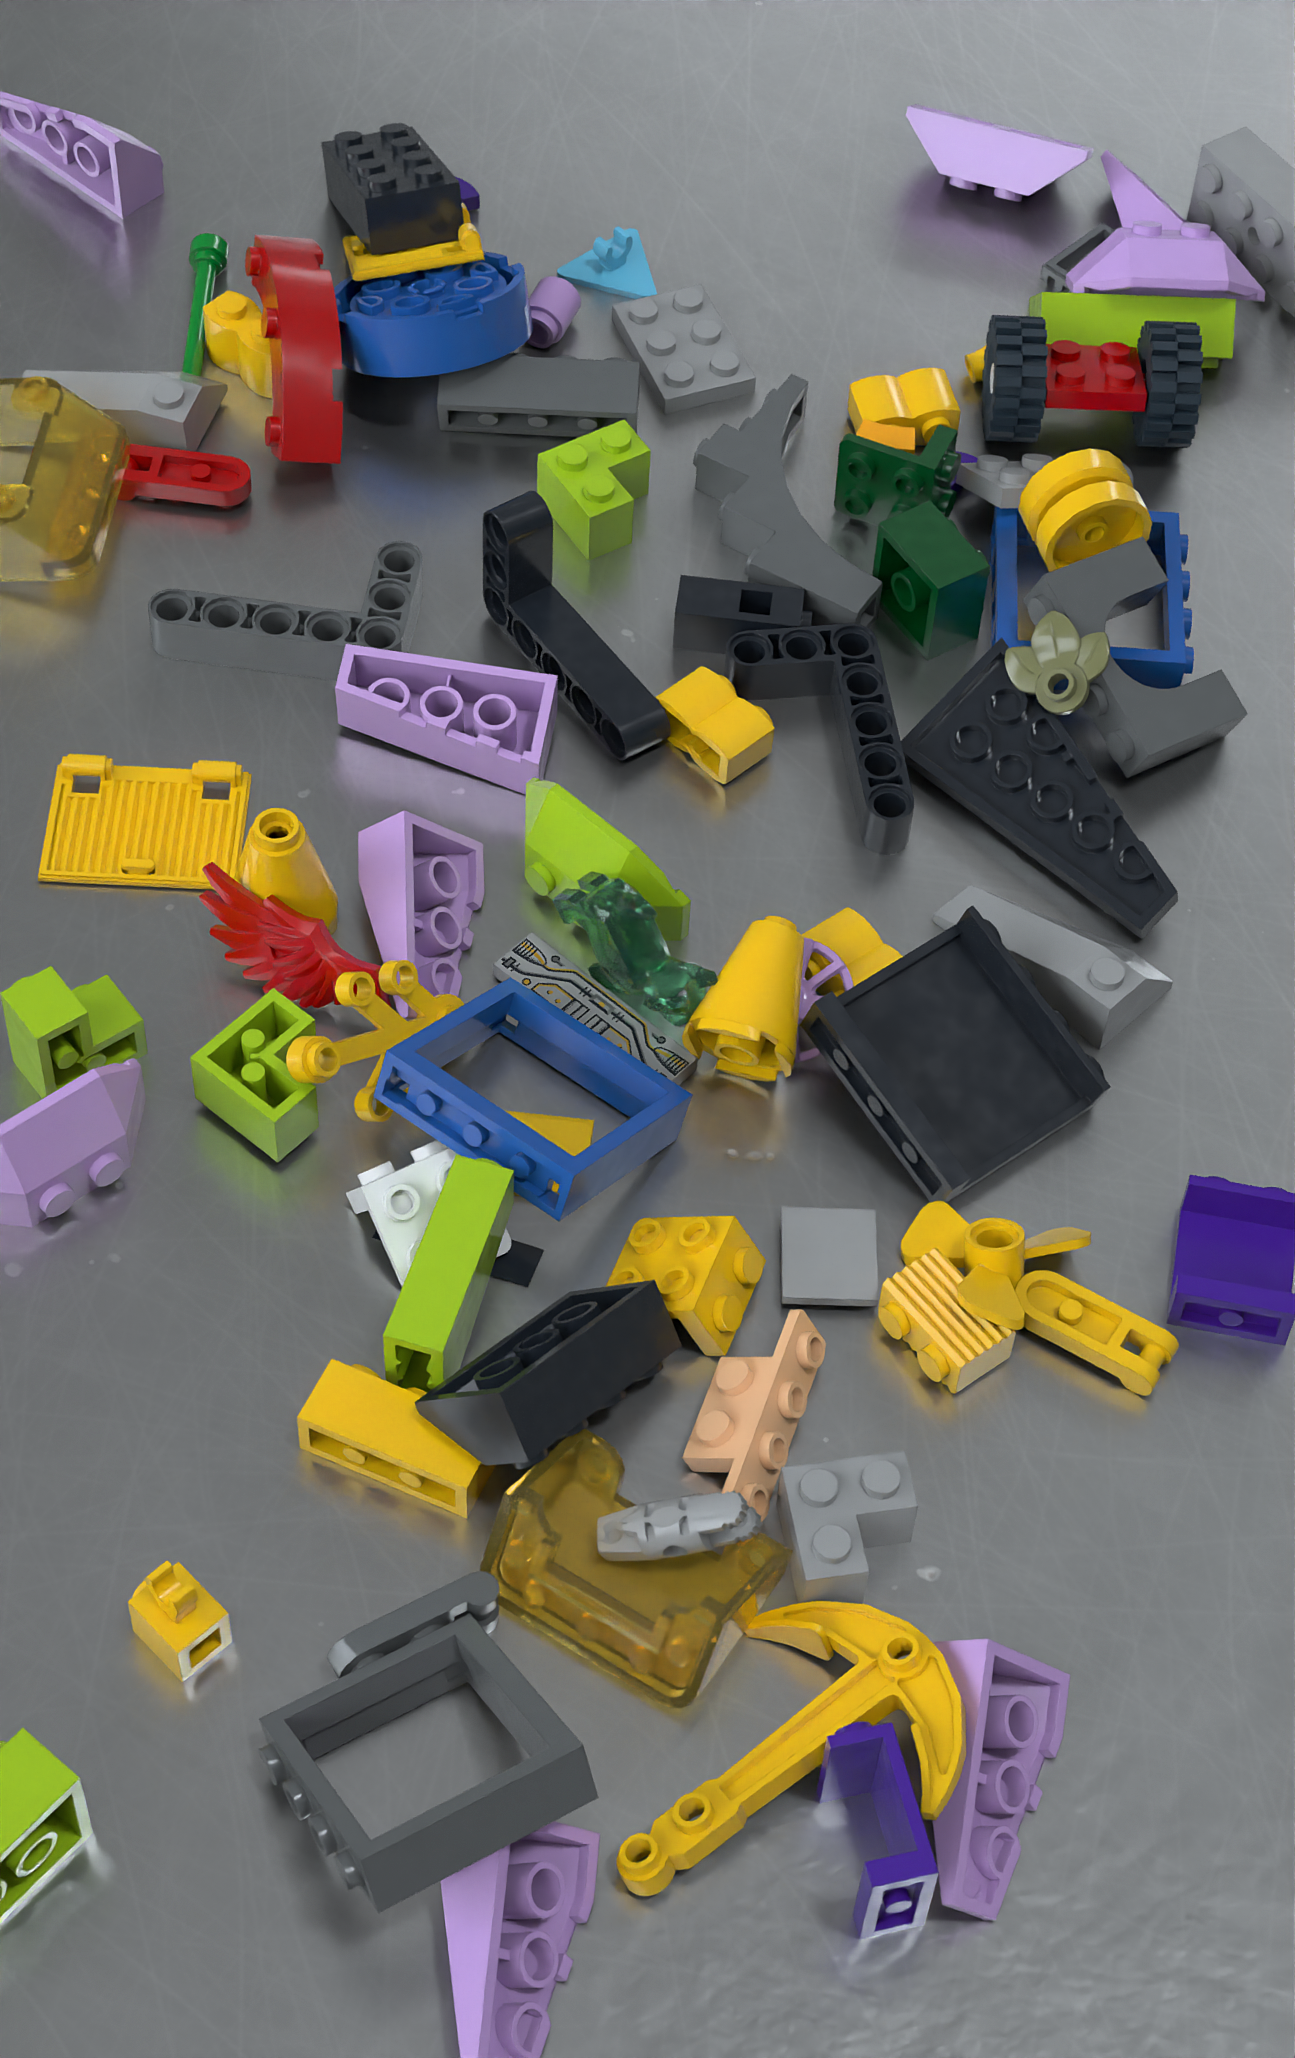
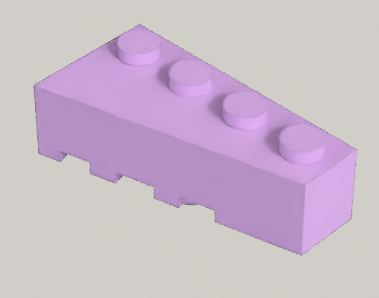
(451, 711)

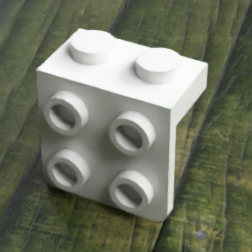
(405, 1200)

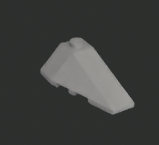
(152, 406)
(1077, 973)

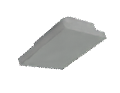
(829, 1256)

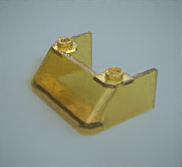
(64, 507)

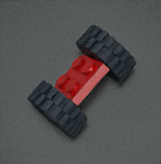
(1155, 383)

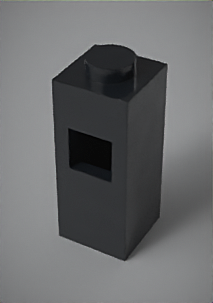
(717, 609)

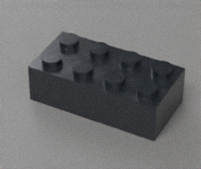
(392, 189)

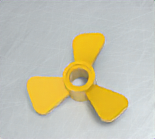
(991, 1257)

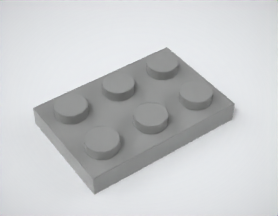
(683, 348)

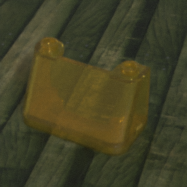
(642, 1620)

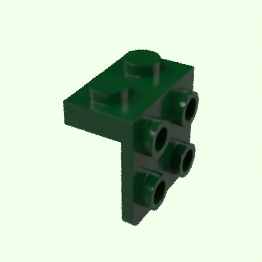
(885, 481)

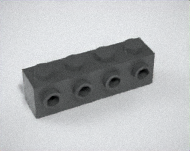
(540, 396)

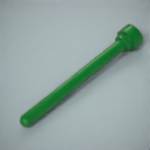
(208, 259)

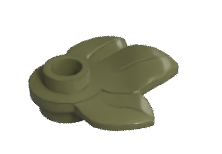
(1058, 655)

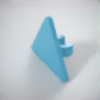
(613, 266)

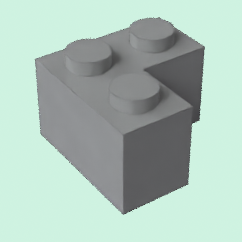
(836, 1512)

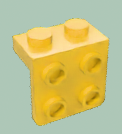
(701, 1269)

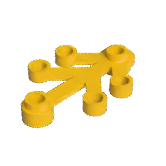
(318, 1059)

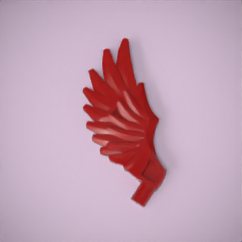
(280, 944)

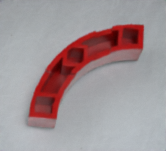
(304, 347)

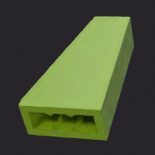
(448, 1275)

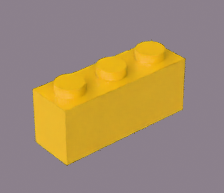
(380, 1434)

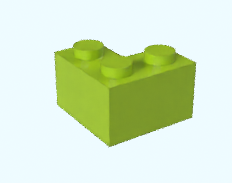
(594, 486)
(67, 1032)
(247, 1077)

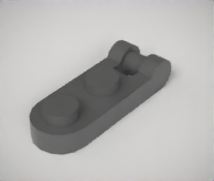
(471, 1594)

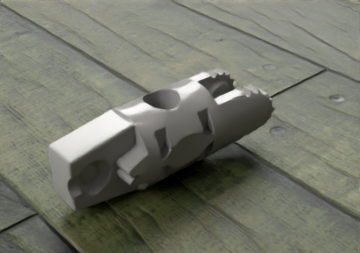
(676, 1527)

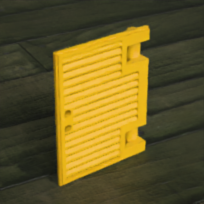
(365, 266)
(143, 824)

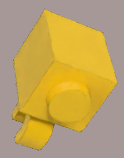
(179, 1619)

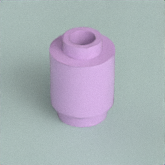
(552, 310)

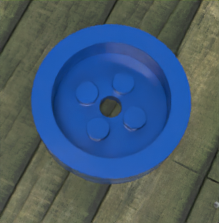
(434, 318)

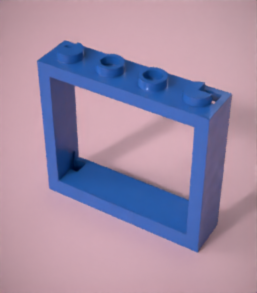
(1147, 666)
(483, 1130)

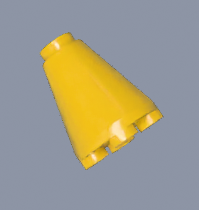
(284, 863)

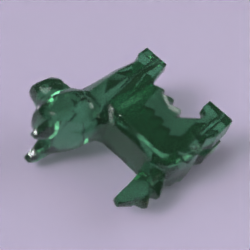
(632, 948)

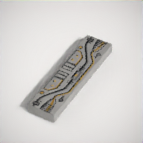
(586, 1000)

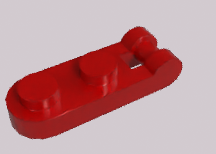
(185, 476)

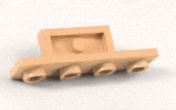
(755, 1412)

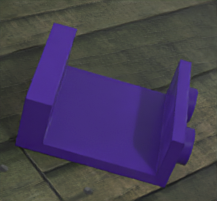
(1234, 1260)
(895, 1888)

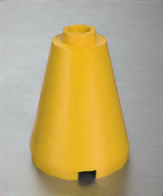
(754, 1006)

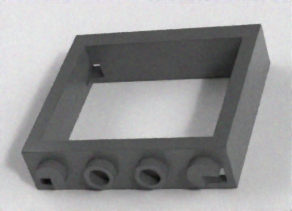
(459, 1829)

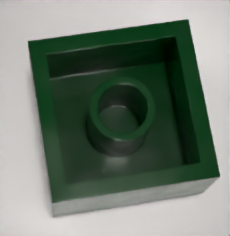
(930, 579)

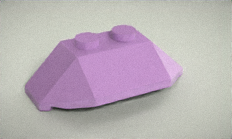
(993, 153)
(1164, 264)
(70, 1143)

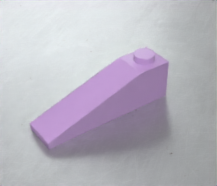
(421, 897)
(1011, 1727)
(511, 1937)

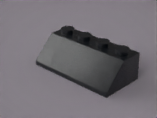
(553, 1373)

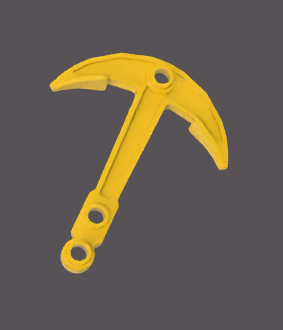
(865, 1693)

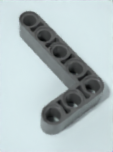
(288, 635)

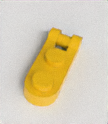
(1095, 1329)

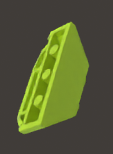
(571, 840)

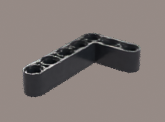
(554, 634)
(850, 669)

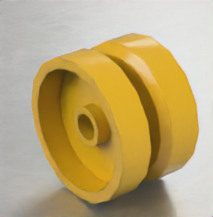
(1082, 507)

